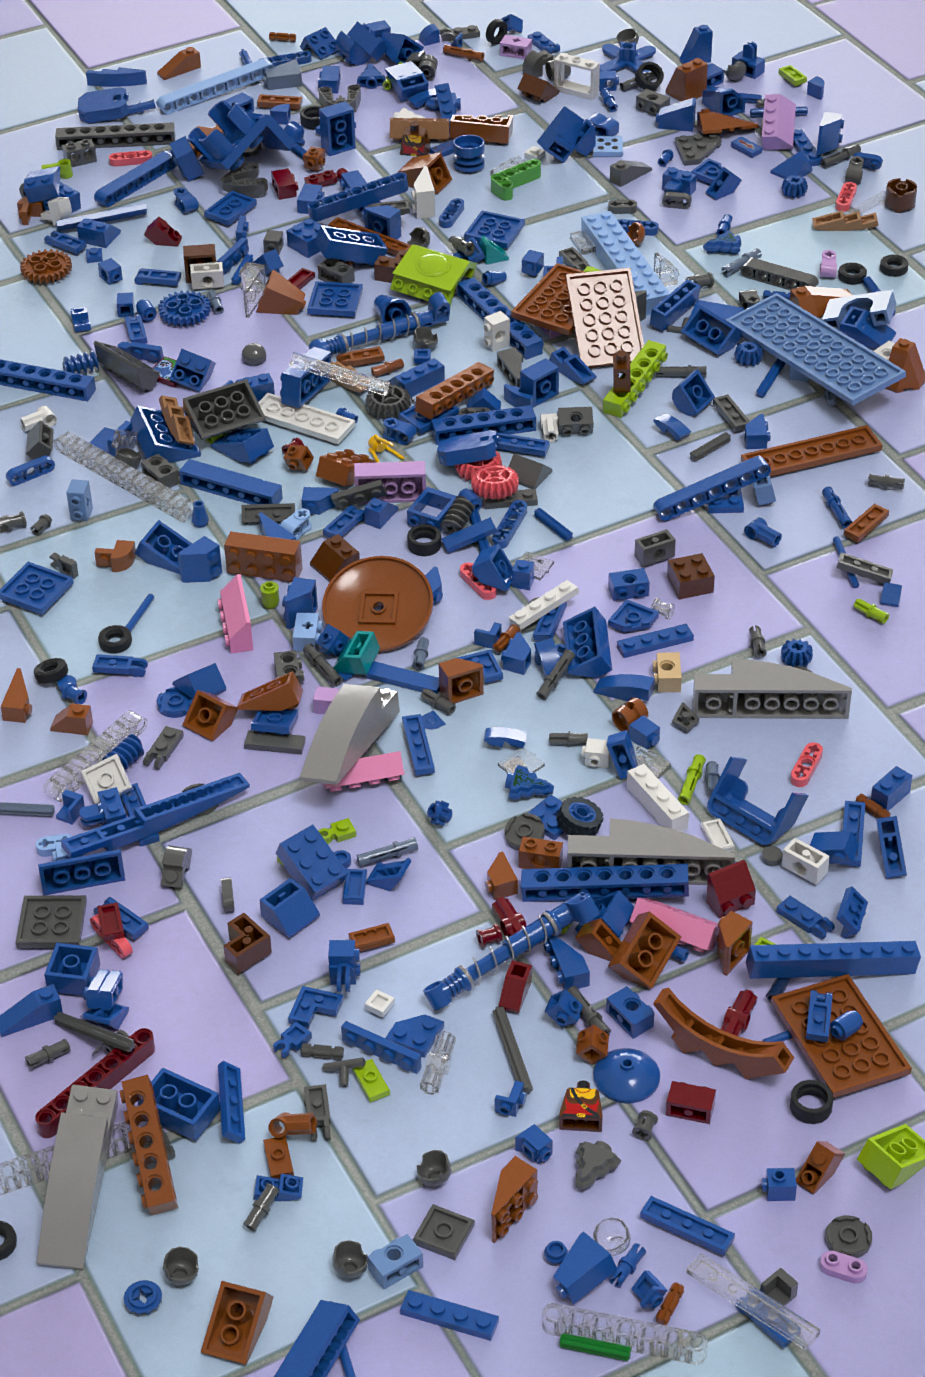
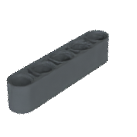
(777, 274)

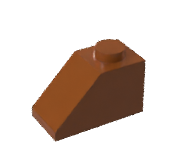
(73, 720)
(501, 878)
(598, 939)

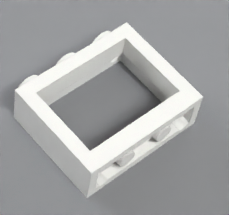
(574, 88)

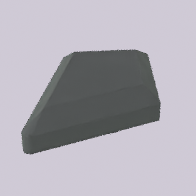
(685, 718)

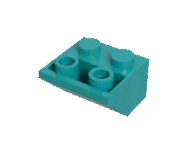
(358, 653)

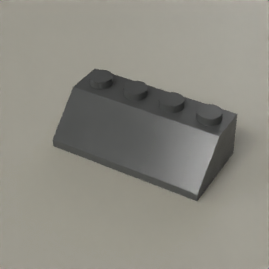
(126, 366)

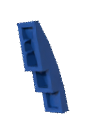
(116, 78)

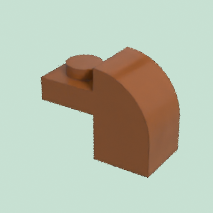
(27, 210)
(119, 558)

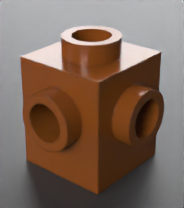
(314, 158)
(298, 457)
(592, 1044)

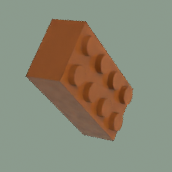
(263, 556)

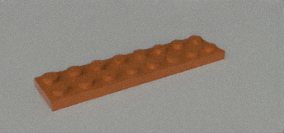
(818, 450)

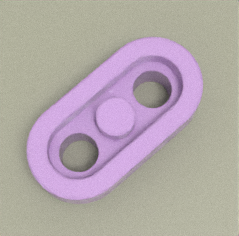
(843, 1266)

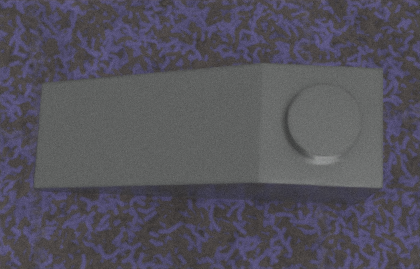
(626, 171)
(510, 364)

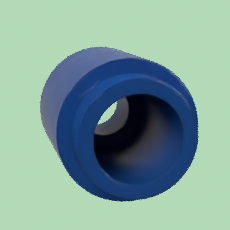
(146, 310)
(472, 497)
(846, 1025)

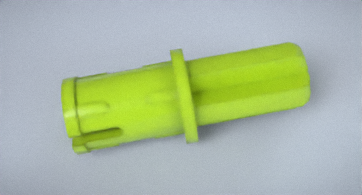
(871, 611)

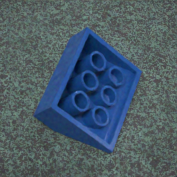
(156, 437)

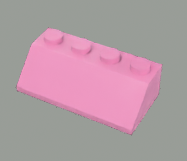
(235, 616)
(371, 770)
(692, 928)

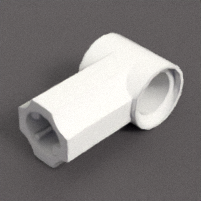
(42, 414)
(549, 424)

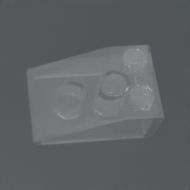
(252, 285)

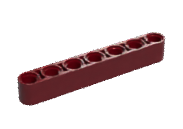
(103, 1074)

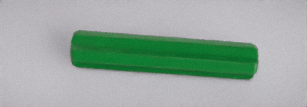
(595, 1346)

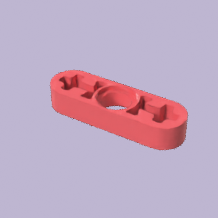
(129, 158)
(846, 196)
(484, 591)
(806, 758)
(120, 946)

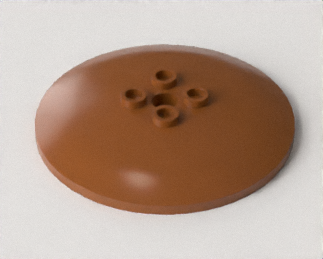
(379, 582)

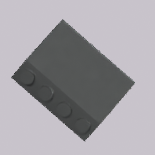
(223, 409)

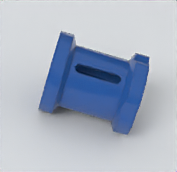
(71, 692)

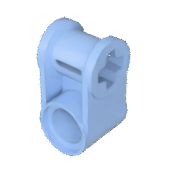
(298, 523)

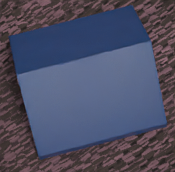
(204, 679)

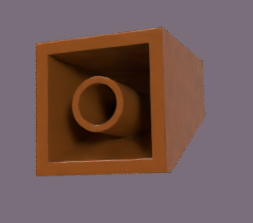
(688, 80)
(436, 166)

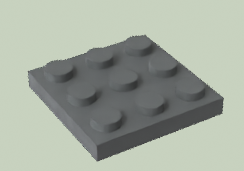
(51, 920)

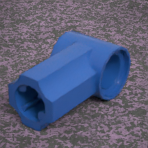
(759, 529)

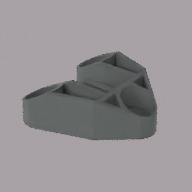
(354, 97)
(245, 181)

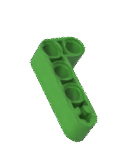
(506, 180)

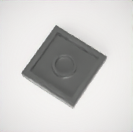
(443, 1232)

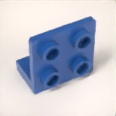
(321, 43)
(104, 438)

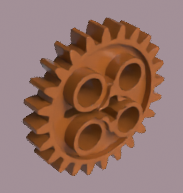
(46, 266)

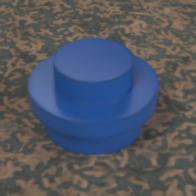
(555, 1252)

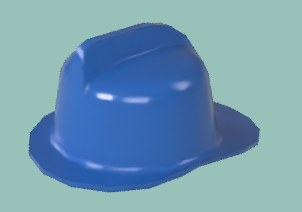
(295, 131)

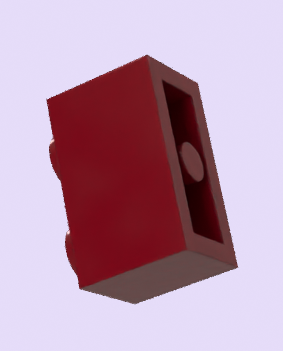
(284, 183)
(690, 1102)

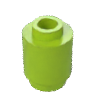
(270, 594)

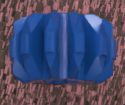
(794, 186)
(748, 353)
(796, 653)

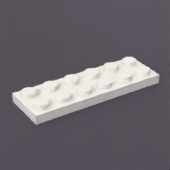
(306, 419)

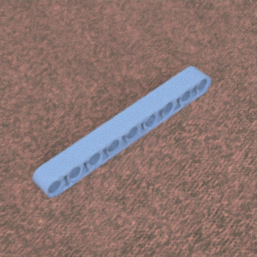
(213, 86)

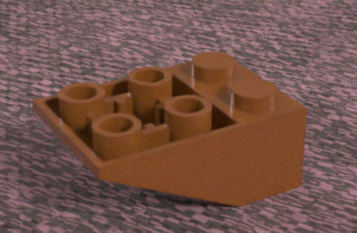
(339, 466)
(513, 1196)

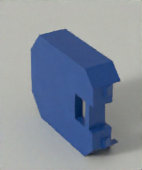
(100, 105)
(468, 448)

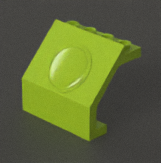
(429, 272)

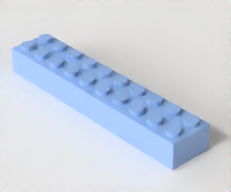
(618, 251)

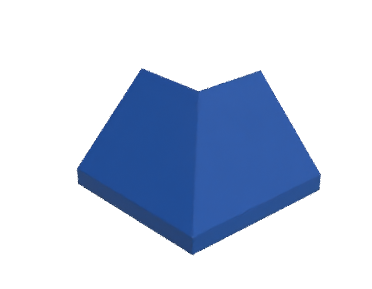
(794, 165)

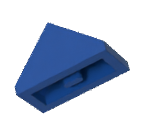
(484, 399)

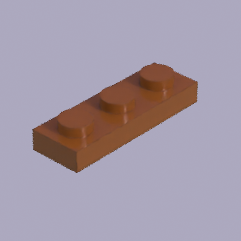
(271, 101)
(866, 522)

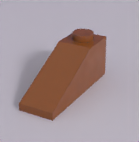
(181, 63)
(16, 701)

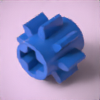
(439, 813)

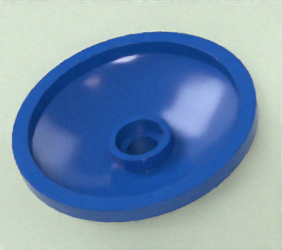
(627, 1075)

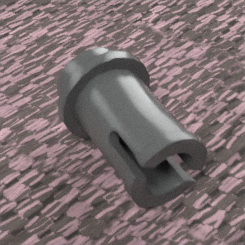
(43, 522)

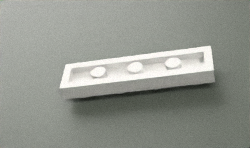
(544, 604)

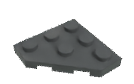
(696, 147)

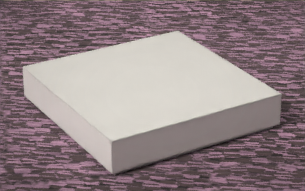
(105, 776)

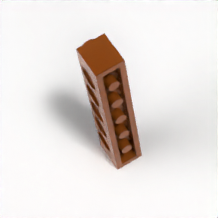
(454, 390)
(165, 1197)

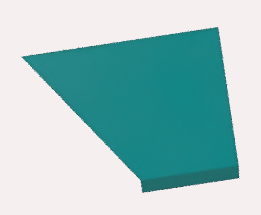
(492, 251)

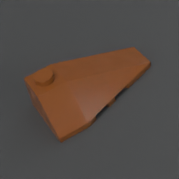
(714, 122)
(816, 298)

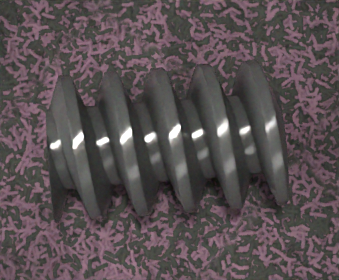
(457, 515)

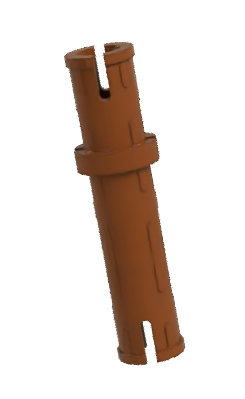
(461, 52)

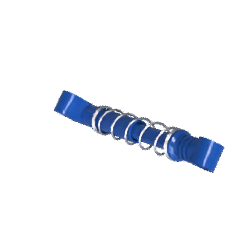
(437, 313)
(578, 908)

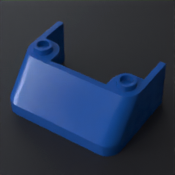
(731, 807)

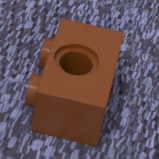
(540, 853)

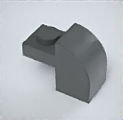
(534, 62)
(175, 862)

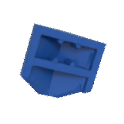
(388, 875)
(110, 1019)

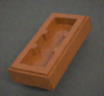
(372, 937)
(278, 1157)

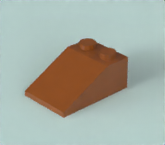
(274, 695)
(236, 1322)

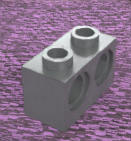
(80, 157)
(335, 271)
(160, 470)
(288, 662)

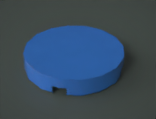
(173, 703)

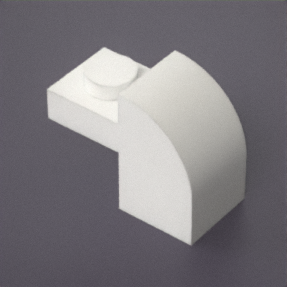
(58, 209)

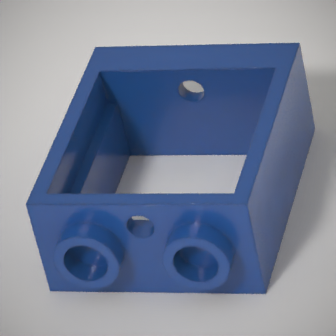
(433, 498)

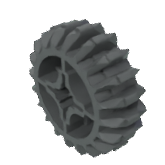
(390, 405)

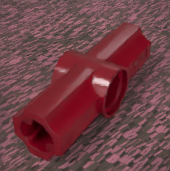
(509, 919)
(738, 1016)

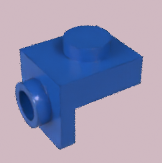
(511, 1105)
(649, 1290)

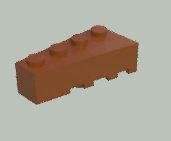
(490, 129)

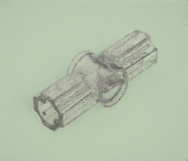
(437, 1062)

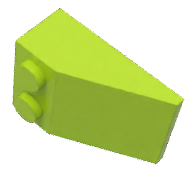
(894, 1155)

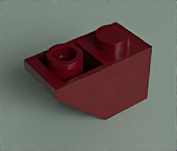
(162, 233)
(516, 986)

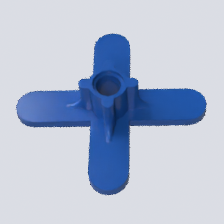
(626, 56)

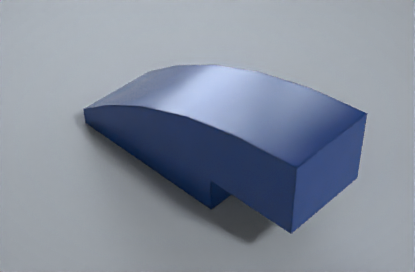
(572, 366)
(626, 686)

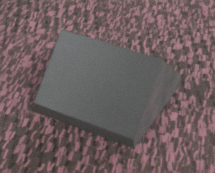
(529, 472)

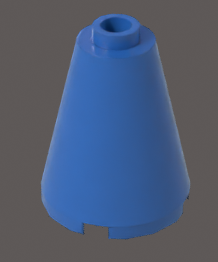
(391, 307)

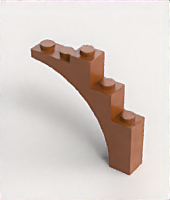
(721, 1048)

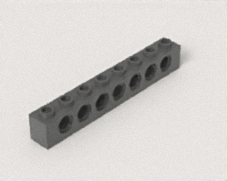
(118, 135)

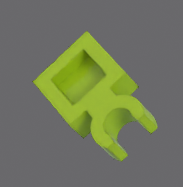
(339, 830)

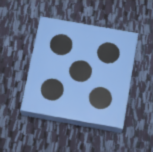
(608, 146)

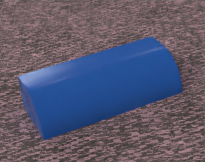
(320, 1341)

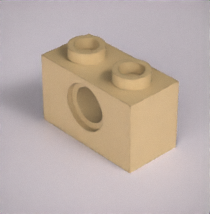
(668, 672)

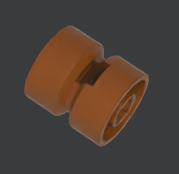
(628, 713)

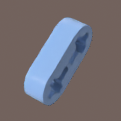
(49, 841)

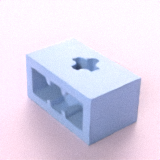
(306, 630)

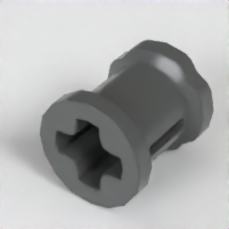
(645, 1125)

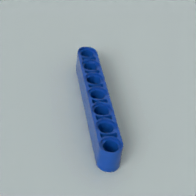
(135, 179)
(358, 196)
(711, 488)

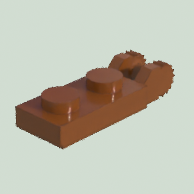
(361, 357)

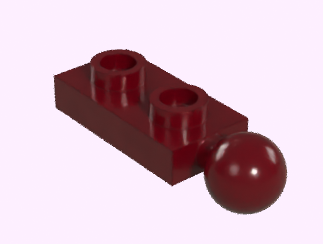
(325, 178)

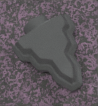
(594, 1162)

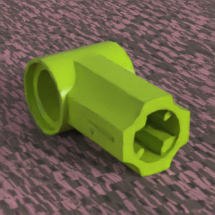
(65, 168)

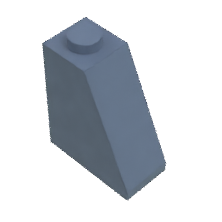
(283, 76)

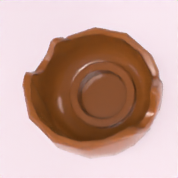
(636, 233)

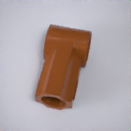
(294, 1124)

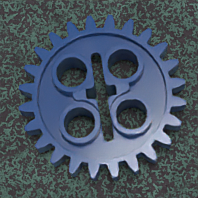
(184, 308)

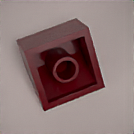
(730, 889)

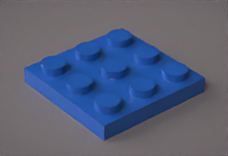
(496, 227)
(335, 299)
(35, 588)

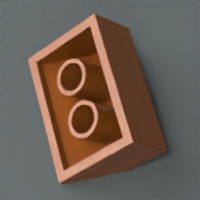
(644, 950)

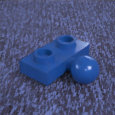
(477, 254)

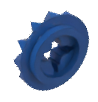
(149, 1290)

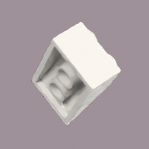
(423, 196)

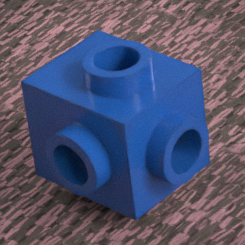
(332, 640)
(563, 1008)

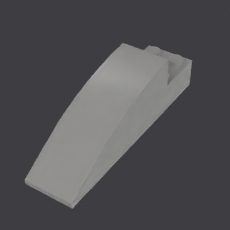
(769, 692)
(348, 730)
(647, 844)
(76, 1176)

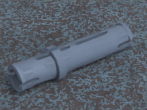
(737, 264)
(389, 851)

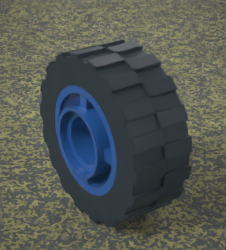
(579, 817)

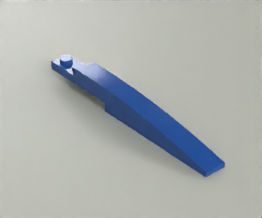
(155, 817)

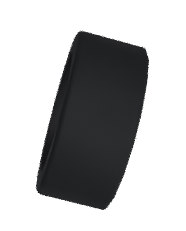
(653, 67)
(306, 116)
(424, 531)
(811, 1115)

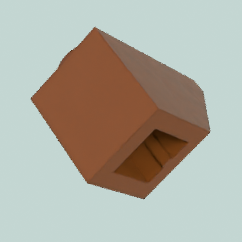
(819, 1166)

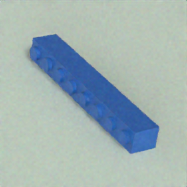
(832, 959)

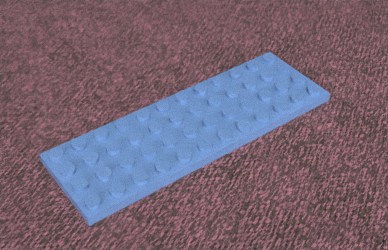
(816, 349)

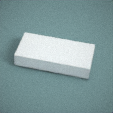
(717, 834)

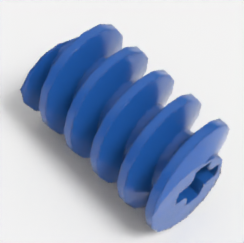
(80, 362)
(128, 751)

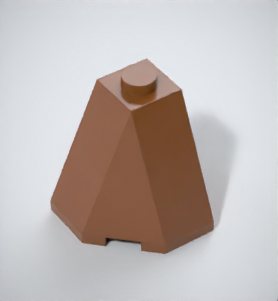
(281, 296)
(906, 356)

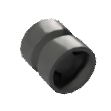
(428, 65)
(549, 67)

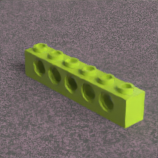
(641, 372)

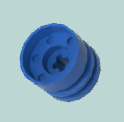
(468, 153)

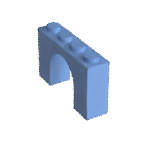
(879, 304)

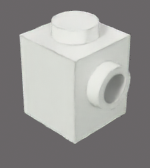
(596, 753)

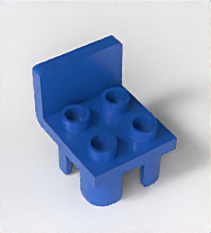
(240, 131)

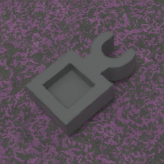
(66, 565)

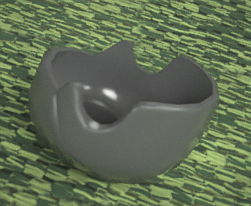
(627, 35)
(736, 71)
(420, 236)
(424, 338)
(253, 354)
(129, 456)
(434, 1168)
(349, 1259)
(180, 1266)

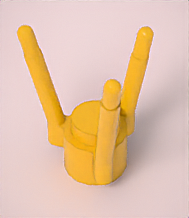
(378, 445)

